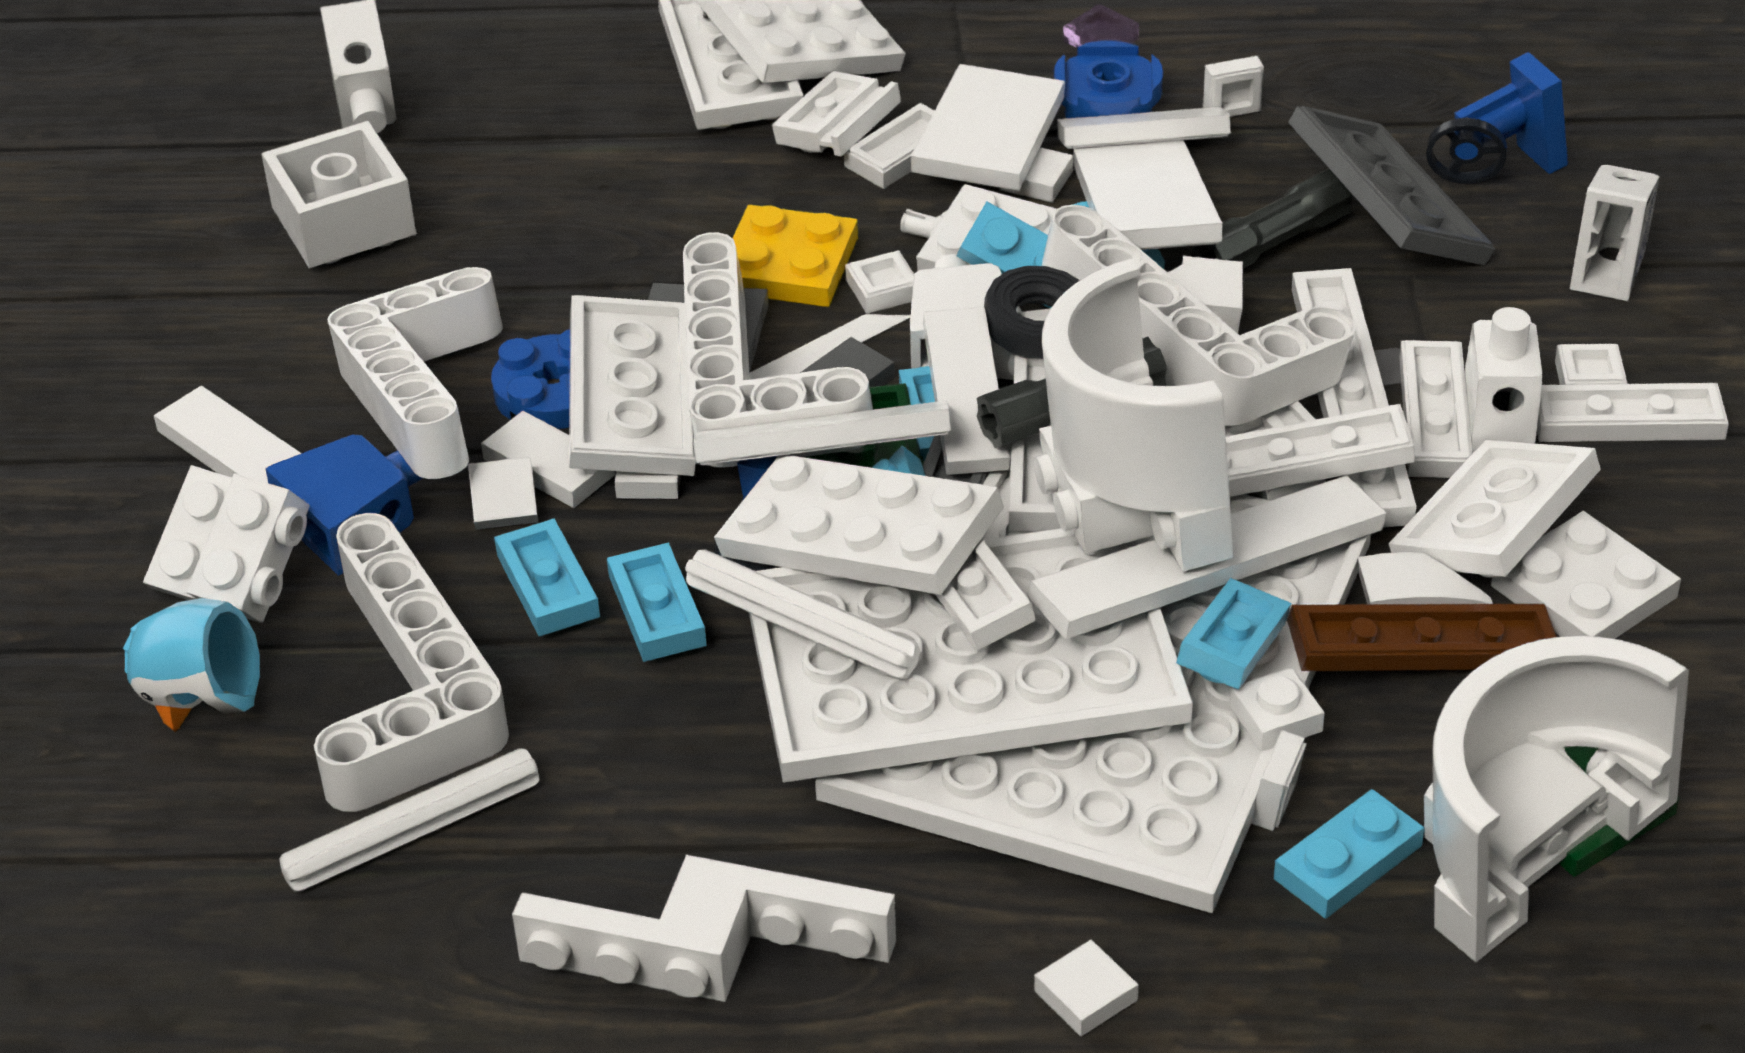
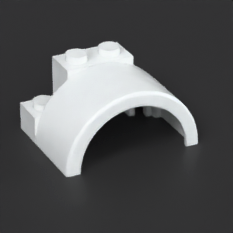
(1126, 452)
(1512, 798)

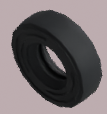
(1017, 288)

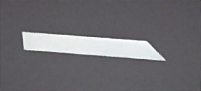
(799, 359)

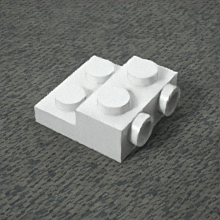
(228, 541)

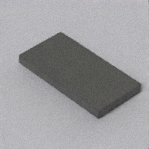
(1391, 186)

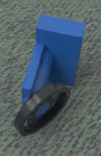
(1525, 107)

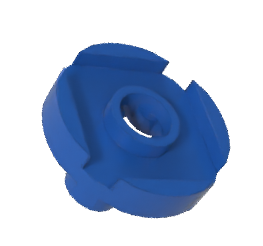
(1134, 83)
(522, 378)

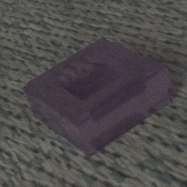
(1100, 25)

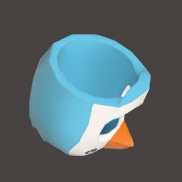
(193, 656)

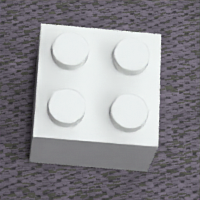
(339, 194)

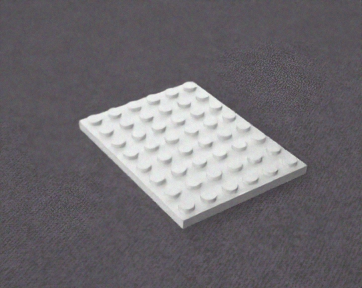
(1121, 808)

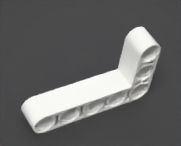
(383, 356)
(718, 360)
(1251, 369)
(455, 700)

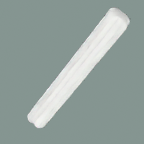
(803, 614)
(408, 820)

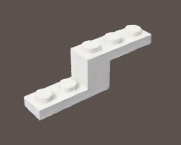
(705, 928)

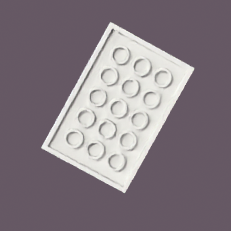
(959, 701)

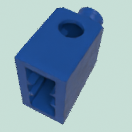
(344, 482)

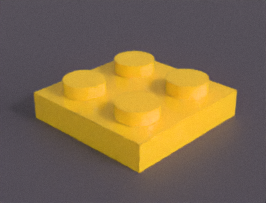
(794, 252)

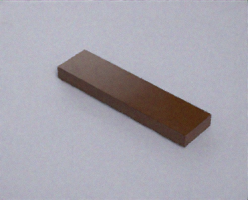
(1411, 634)

